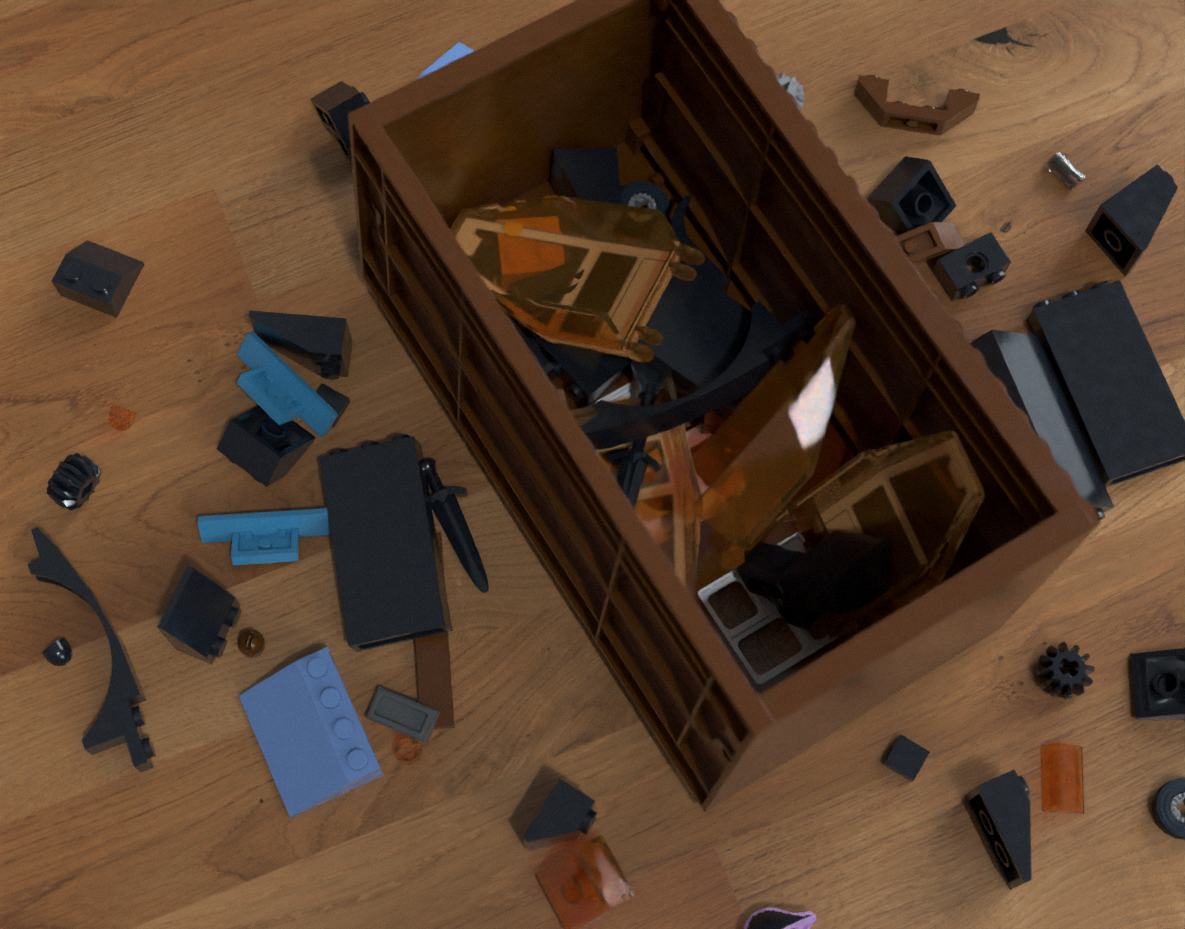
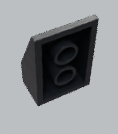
(311, 341)
(199, 617)
(1159, 684)
(1004, 819)

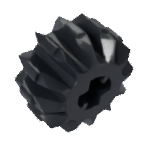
(73, 481)
(1069, 682)

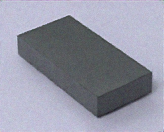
(403, 715)

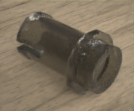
(1063, 168)

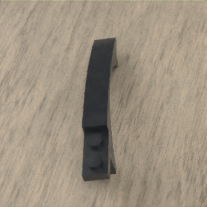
(763, 348)
(119, 719)

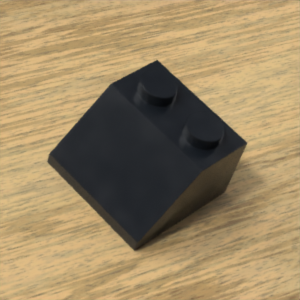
(912, 196)
(97, 277)
(263, 446)
(561, 818)

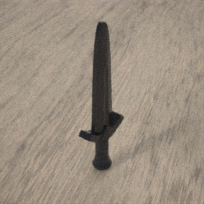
(633, 468)
(455, 526)

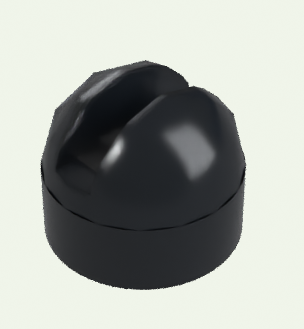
(58, 653)

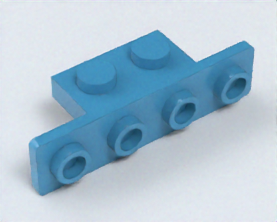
(280, 388)
(264, 535)

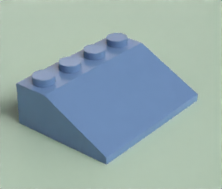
(310, 733)

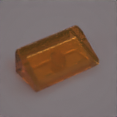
(1062, 778)

